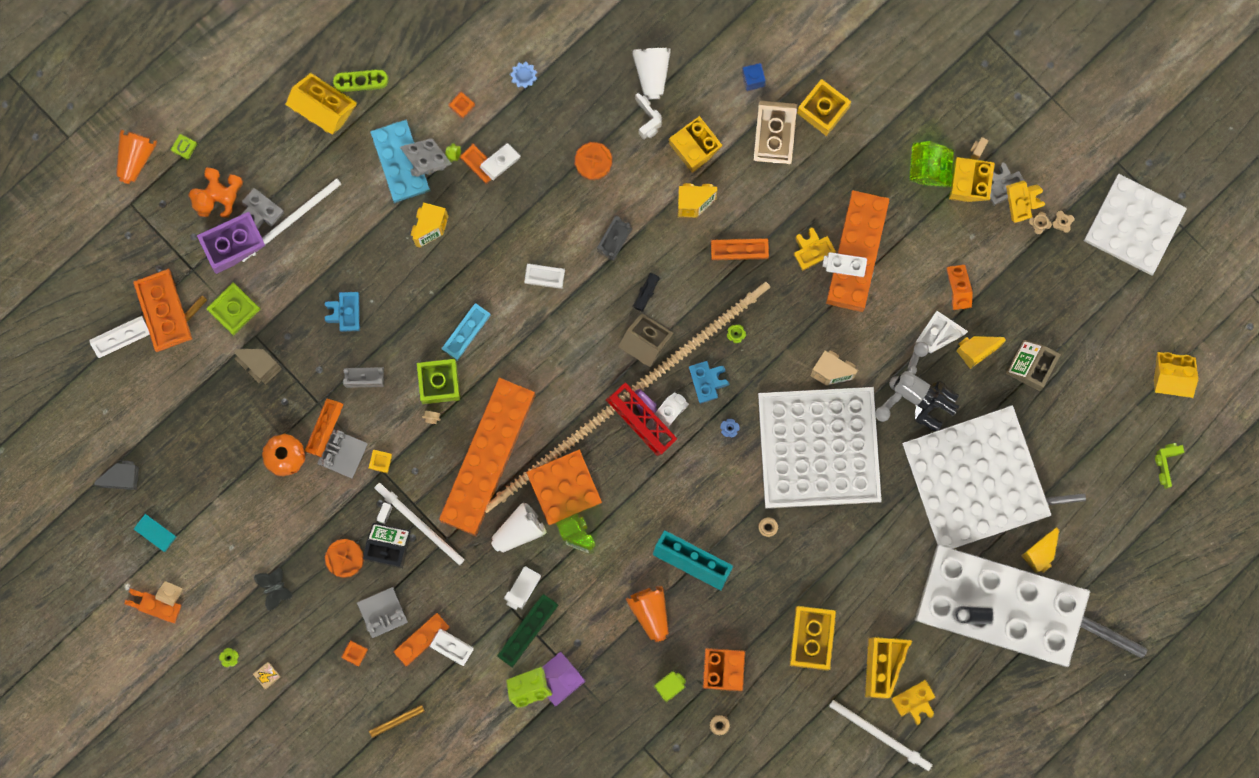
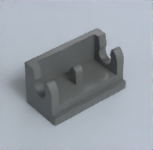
(614, 238)

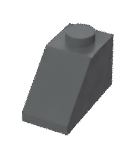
(120, 477)

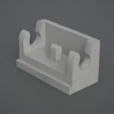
(364, 377)

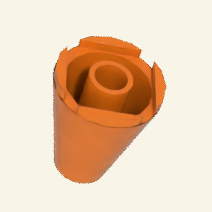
(132, 155)
(651, 612)

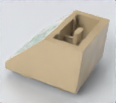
(832, 370)

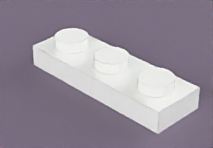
(119, 337)

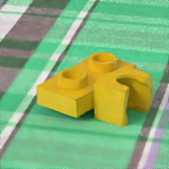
(1022, 199)
(812, 250)
(915, 701)

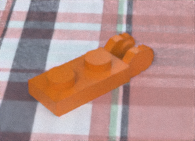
(154, 607)

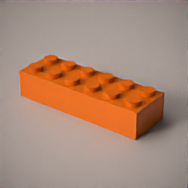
(860, 239)

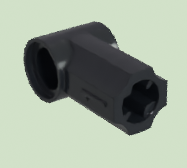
(975, 615)

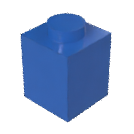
(753, 77)

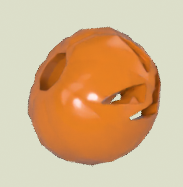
(290, 464)

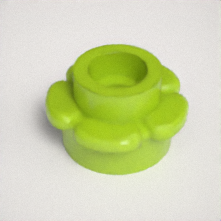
(453, 152)
(732, 337)
(228, 652)

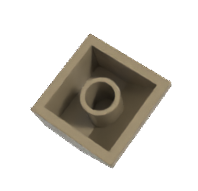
(645, 340)

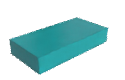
(155, 533)

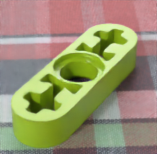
(347, 86)

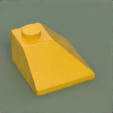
(978, 348)
(1042, 552)

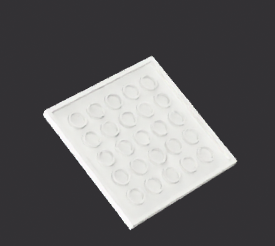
(819, 447)
(976, 479)

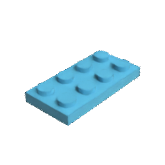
(395, 163)

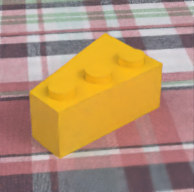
(883, 665)

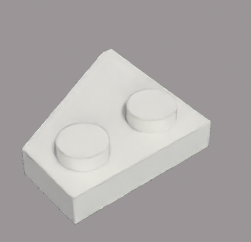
(940, 332)

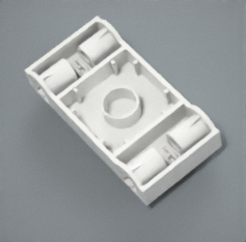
(1028, 609)

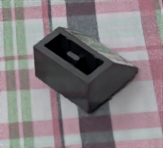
(387, 545)

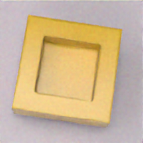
(380, 461)

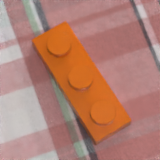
(739, 249)
(324, 427)
(420, 640)

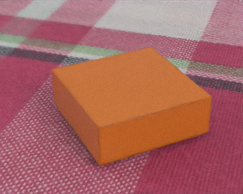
(461, 105)
(354, 653)

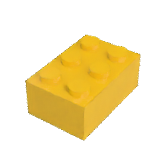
(812, 638)

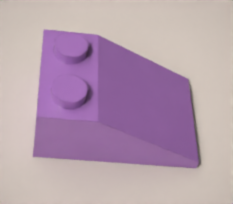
(231, 242)

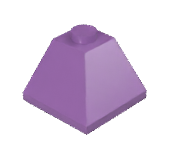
(561, 678)

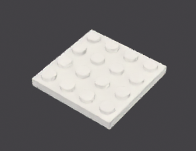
(1135, 224)

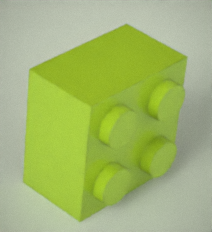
(438, 381)

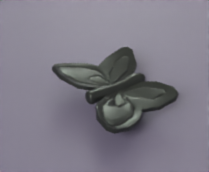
(275, 588)

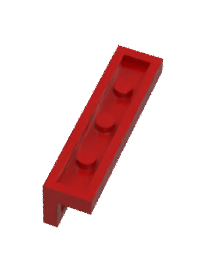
(638, 426)

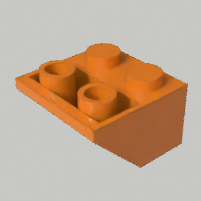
(724, 669)

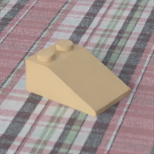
(775, 132)

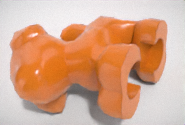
(204, 200)

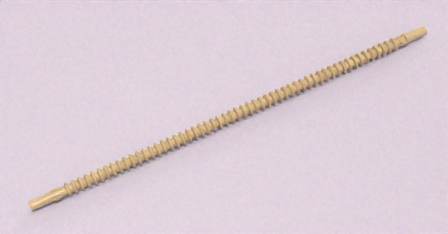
(750, 298)

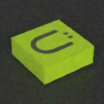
(184, 146)

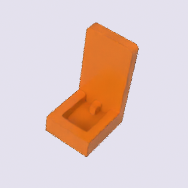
(960, 287)

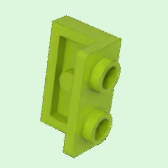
(528, 687)

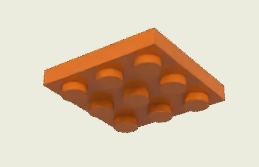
(563, 487)

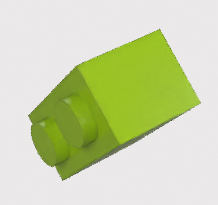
(670, 686)

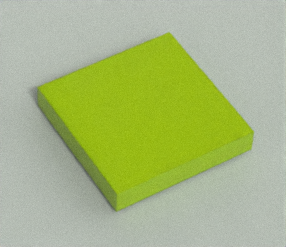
(233, 308)

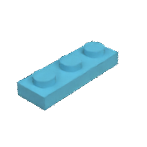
(466, 331)

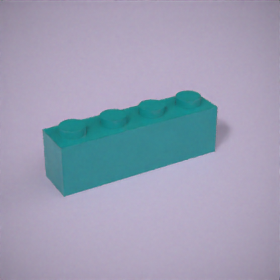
(692, 560)

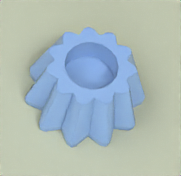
(523, 75)

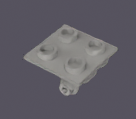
(425, 157)
(342, 453)
(382, 612)

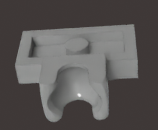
(999, 184)
(261, 209)

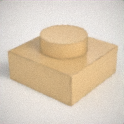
(978, 148)
(168, 593)

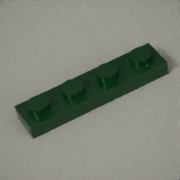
(527, 630)

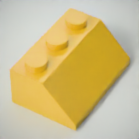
(320, 103)

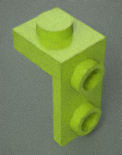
(1169, 451)

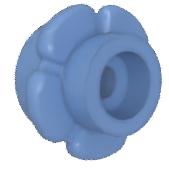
(729, 433)

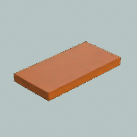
(162, 310)

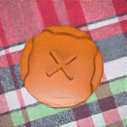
(593, 160)
(344, 558)

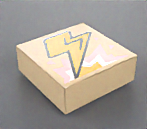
(267, 675)

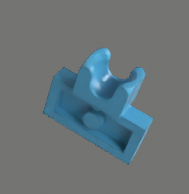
(345, 311)
(707, 381)

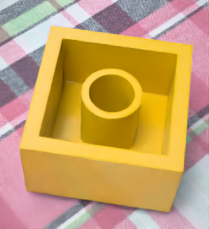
(824, 107)

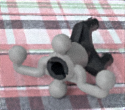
(920, 393)

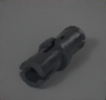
(646, 292)

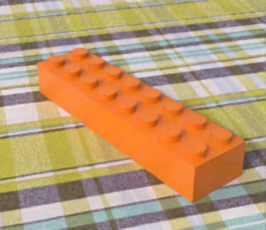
(487, 457)

